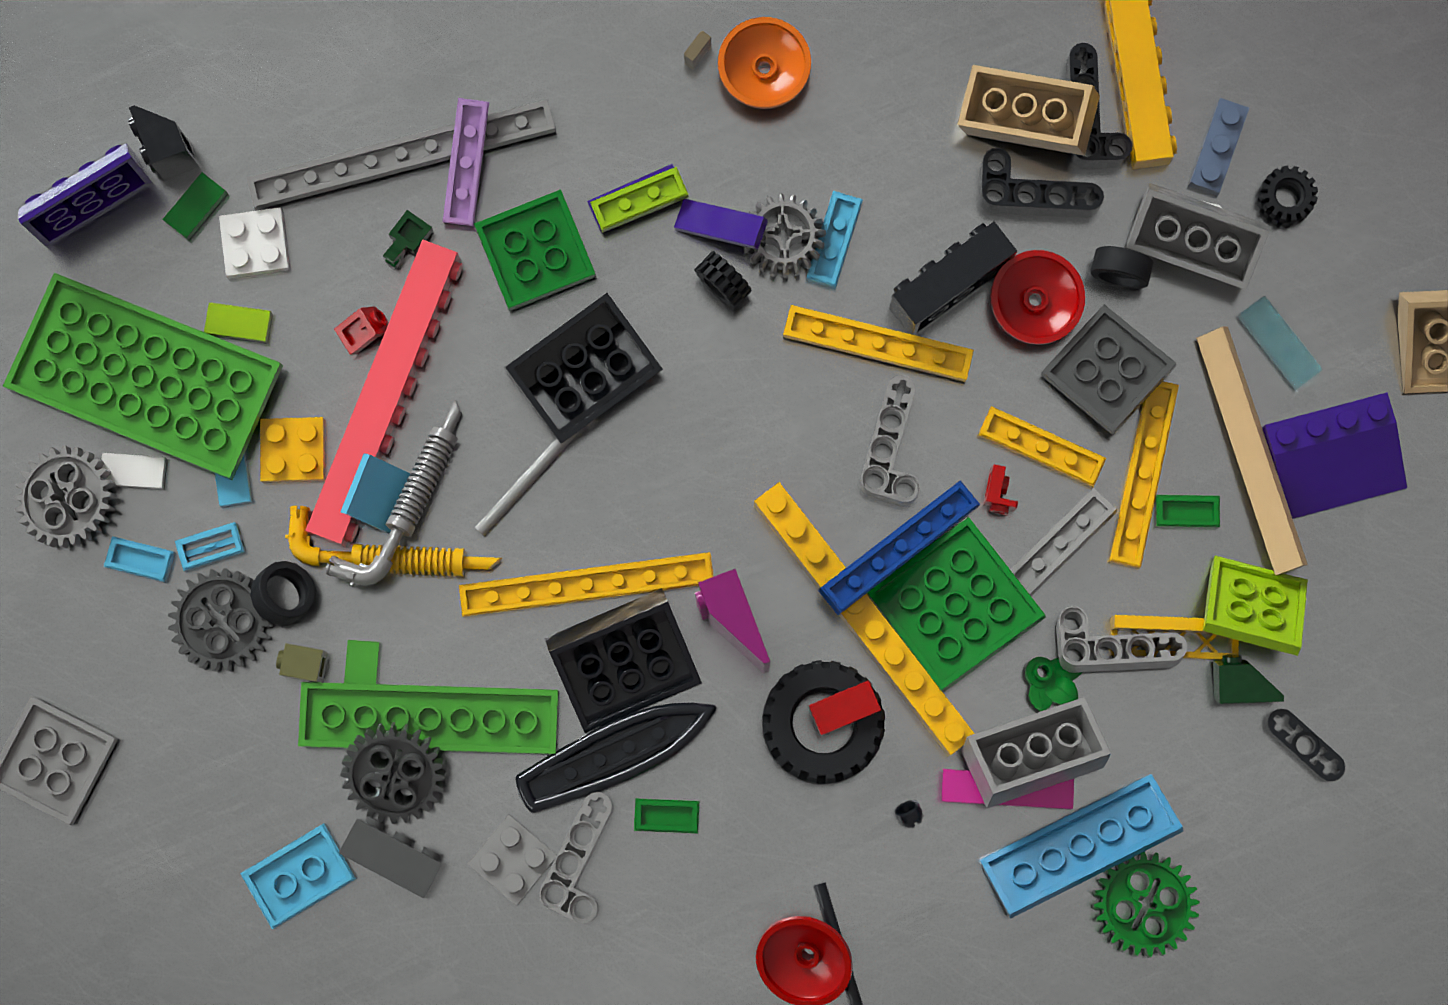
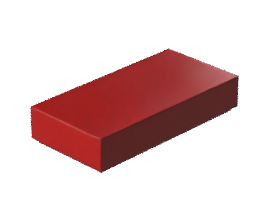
(844, 708)

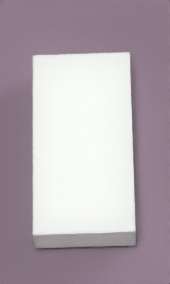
(135, 470)

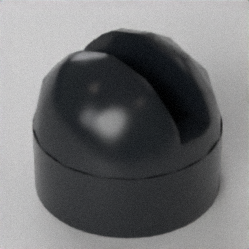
(909, 813)

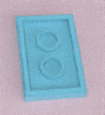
(298, 876)

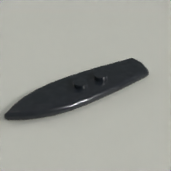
(612, 754)

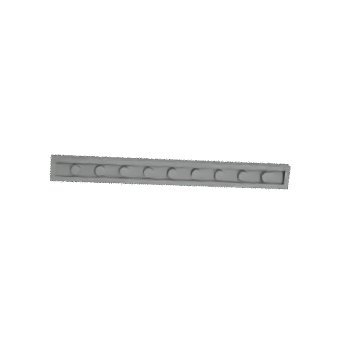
(392, 156)

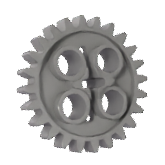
(42, 512)

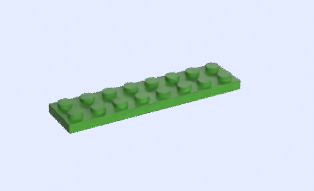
(452, 716)

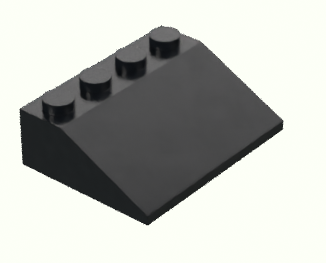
(583, 368)
(622, 660)

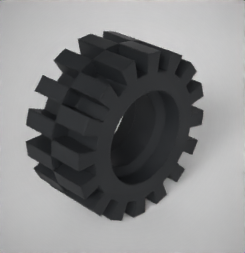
(1300, 182)
(723, 280)

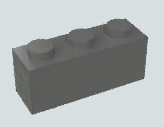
(392, 856)

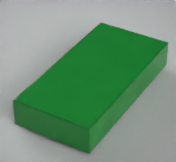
(195, 206)
(1187, 511)
(666, 815)

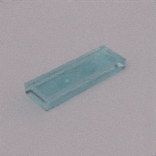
(1280, 342)

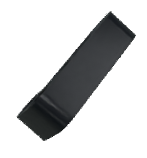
(1098, 141)
(1039, 189)

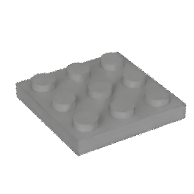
(53, 760)

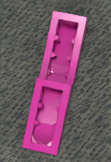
(960, 787)

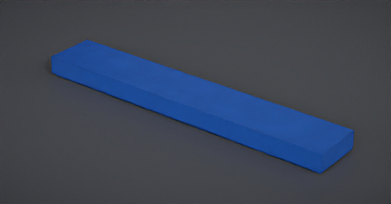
(898, 547)

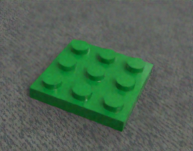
(535, 250)

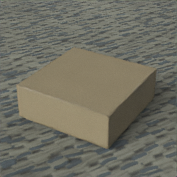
(697, 50)

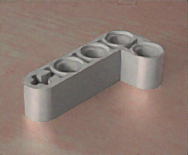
(891, 438)
(1119, 644)
(582, 854)

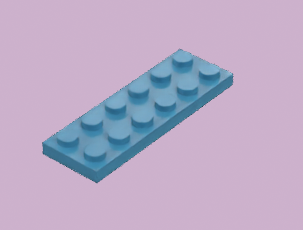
(1081, 846)

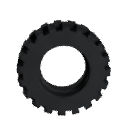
(781, 738)

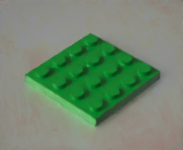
(956, 604)

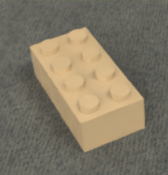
(1029, 110)

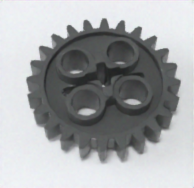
(198, 638)
(364, 765)

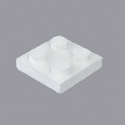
(254, 243)

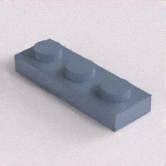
(1218, 146)

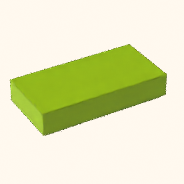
(238, 322)

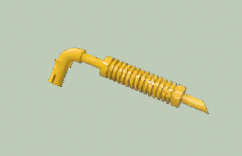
(403, 559)

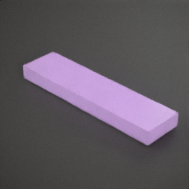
(466, 162)

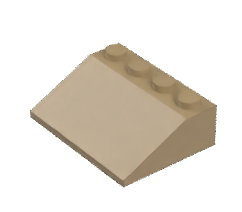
(1423, 341)

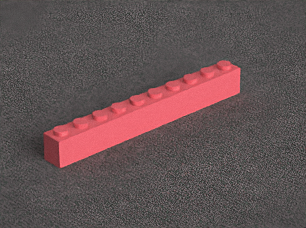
(387, 385)

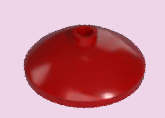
(1056, 286)
(803, 976)

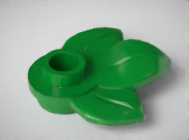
(1054, 687)

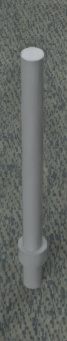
(522, 485)

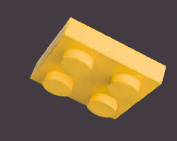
(292, 449)

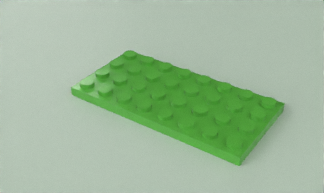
(143, 376)

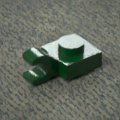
(406, 236)

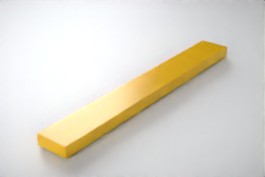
(584, 584)

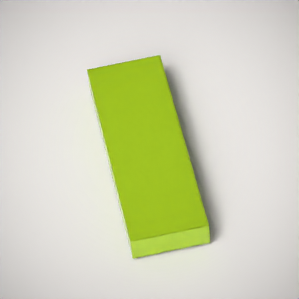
(639, 199)

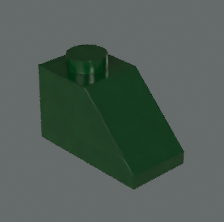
(1241, 682)

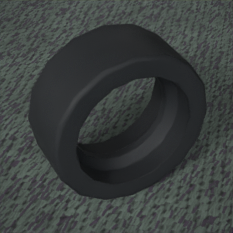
(1121, 267)
(300, 580)

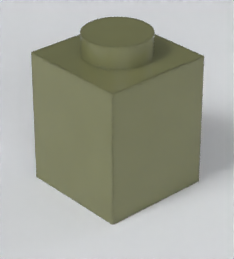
(301, 663)

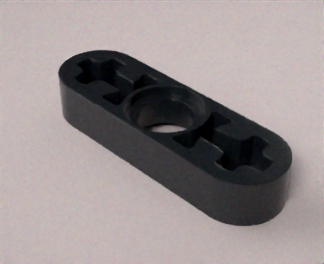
(1317, 767)

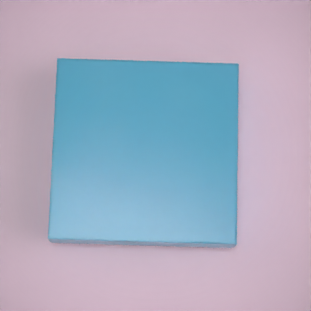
(374, 492)

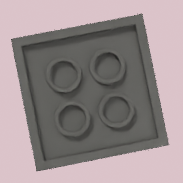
(1108, 369)

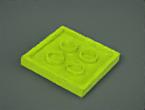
(1255, 605)

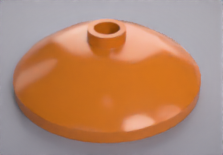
(766, 43)

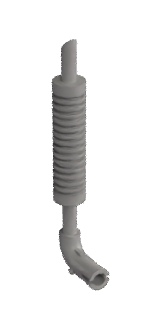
(409, 504)

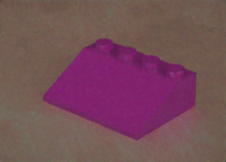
(729, 613)

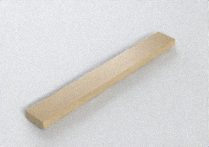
(1251, 451)

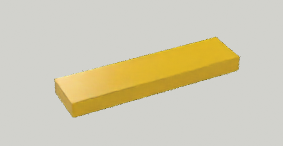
(1041, 447)

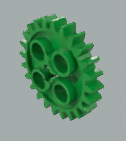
(1172, 918)

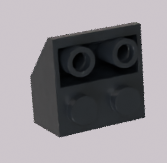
(164, 143)

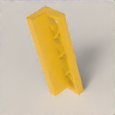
(1165, 625)

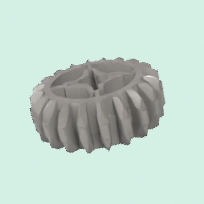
(772, 237)

